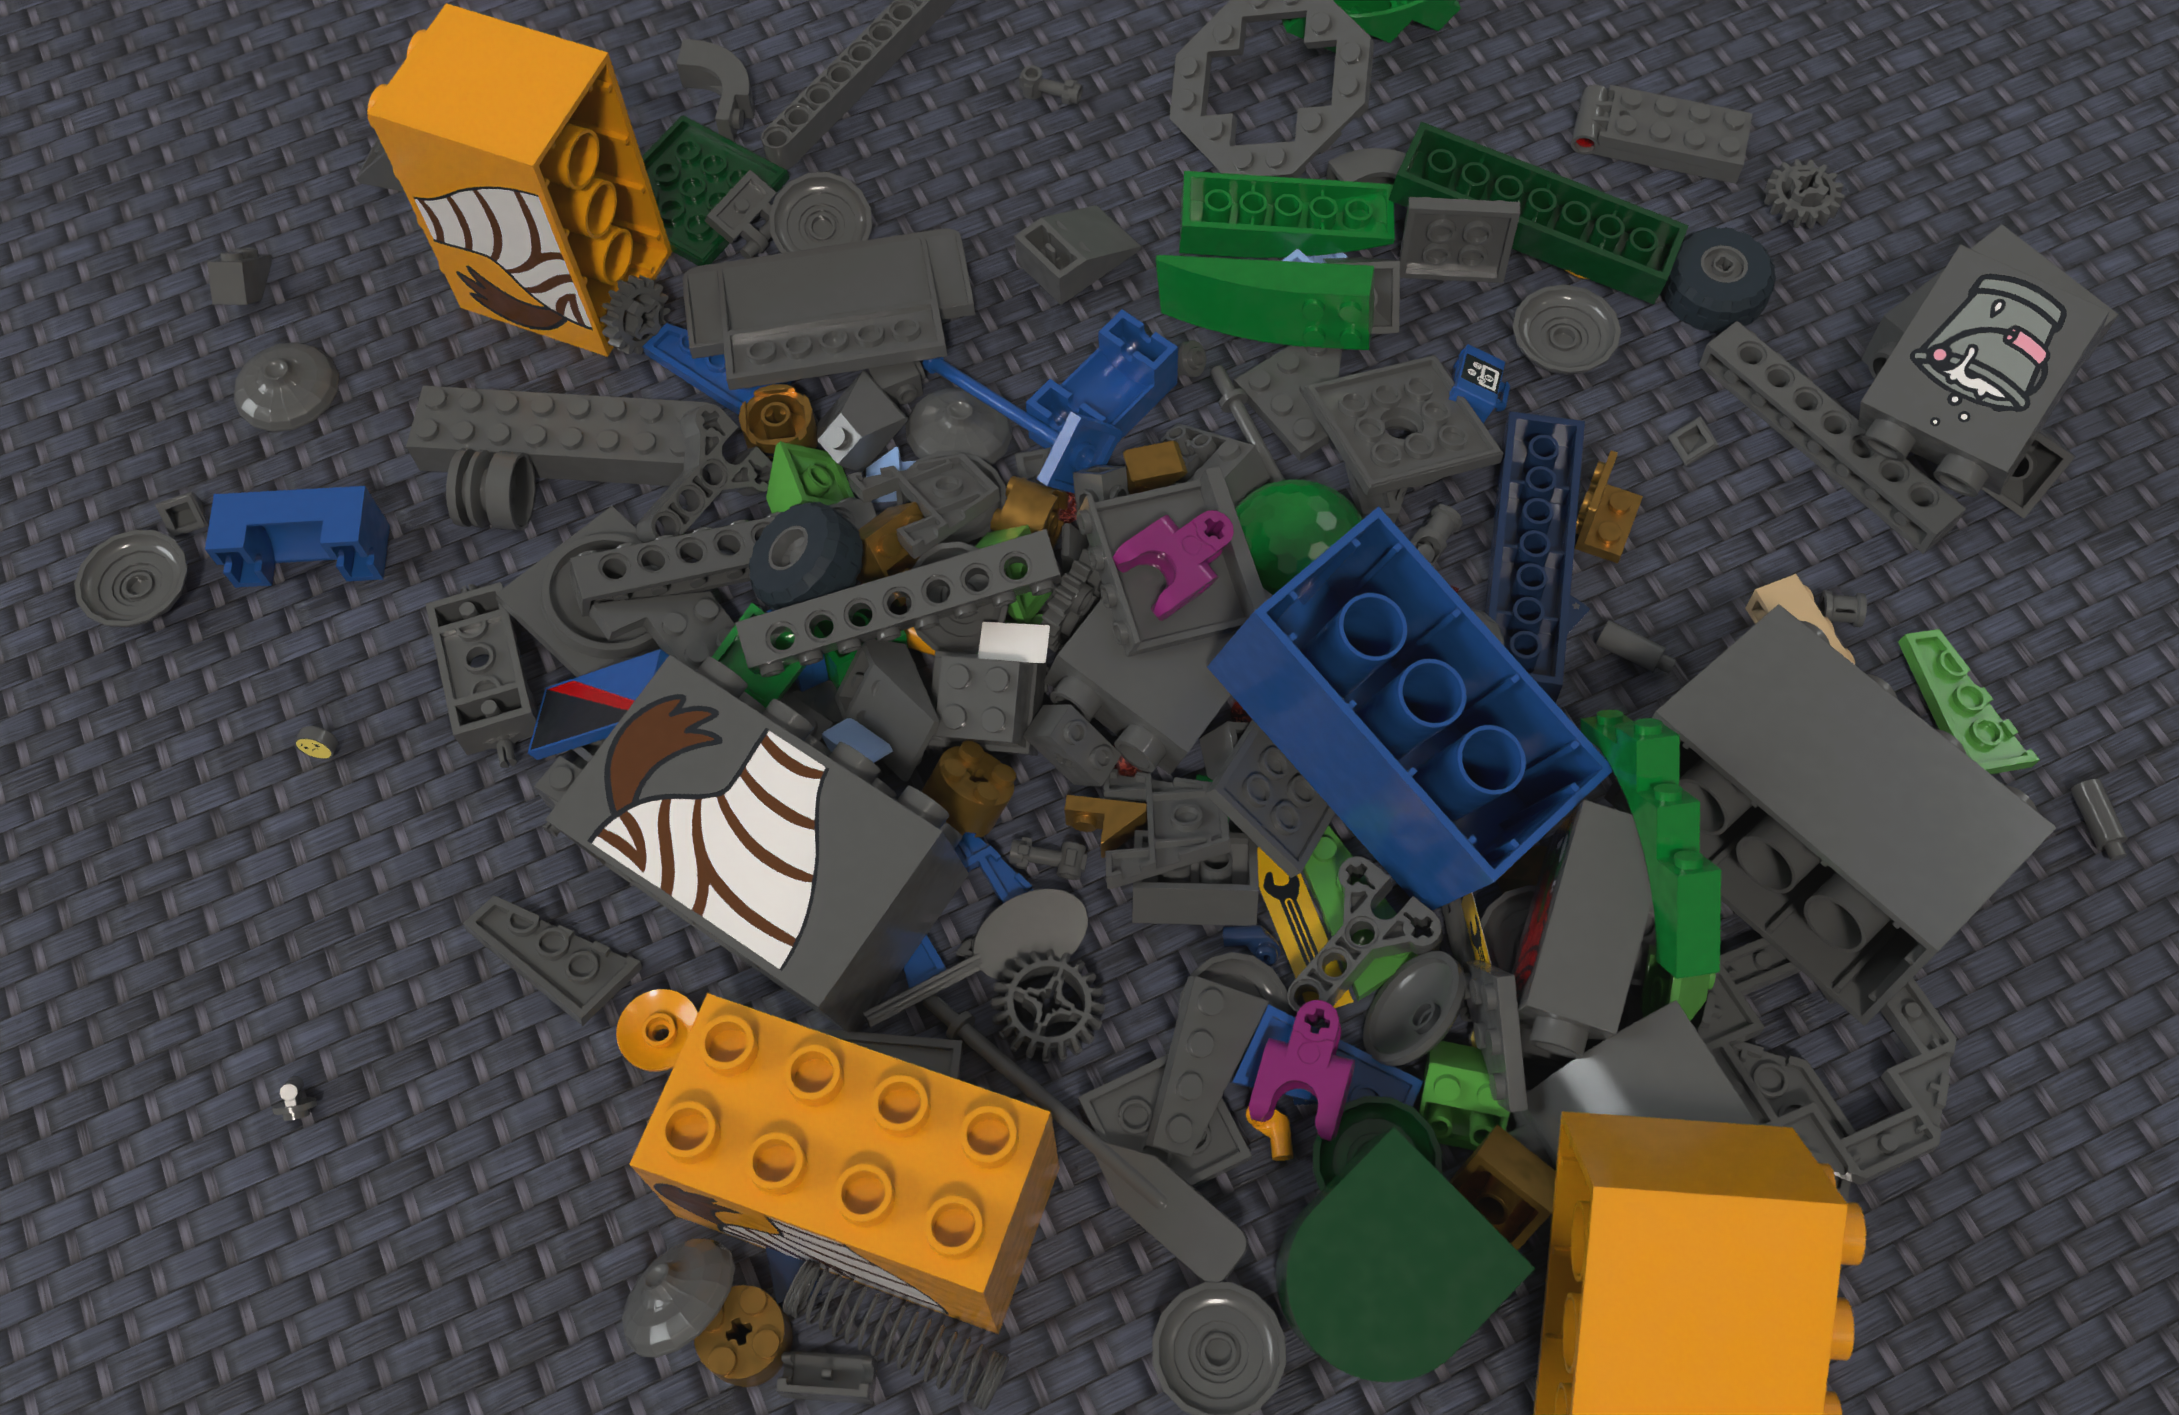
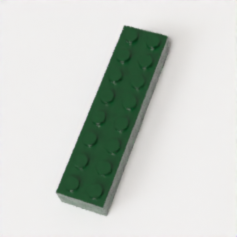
(1558, 216)

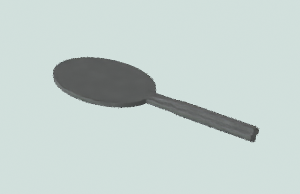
(1014, 929)

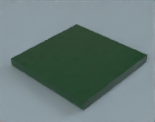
(691, 175)

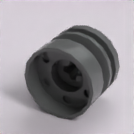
(491, 489)

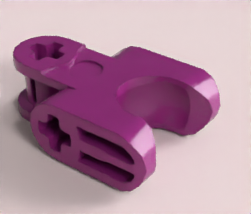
(1180, 555)
(1306, 1064)

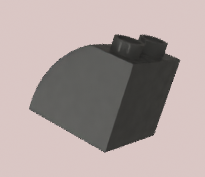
(1642, 1071)

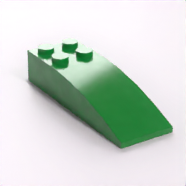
(1279, 214)
(1271, 299)

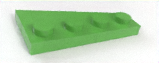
(1961, 705)
(1323, 879)

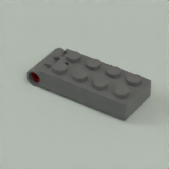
(1662, 132)

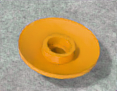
(647, 1016)

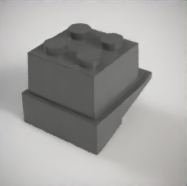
(986, 701)

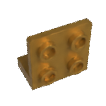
(1606, 515)

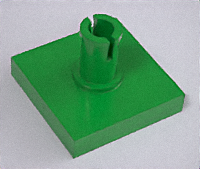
(760, 688)

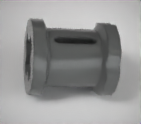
(1843, 608)

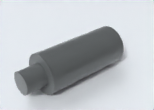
(1635, 648)
(2100, 818)

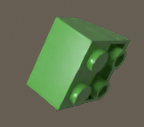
(1458, 1096)

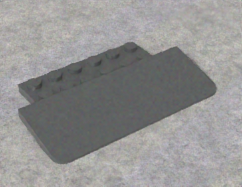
(828, 307)

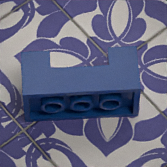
(1115, 382)
(270, 527)

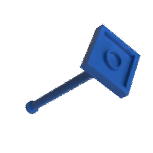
(1078, 446)

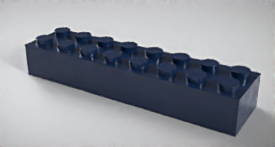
(1536, 542)

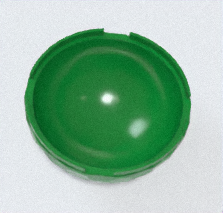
(1292, 526)

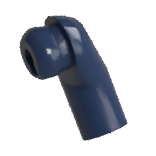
(1256, 939)

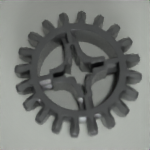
(1030, 1000)

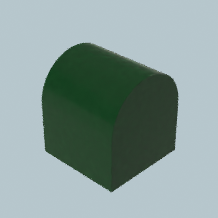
(1392, 1266)

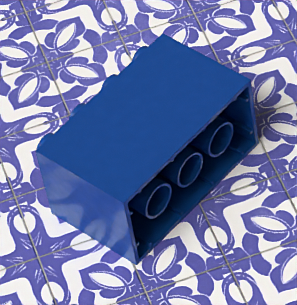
(1408, 715)

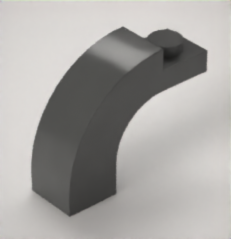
(718, 70)
(1366, 165)

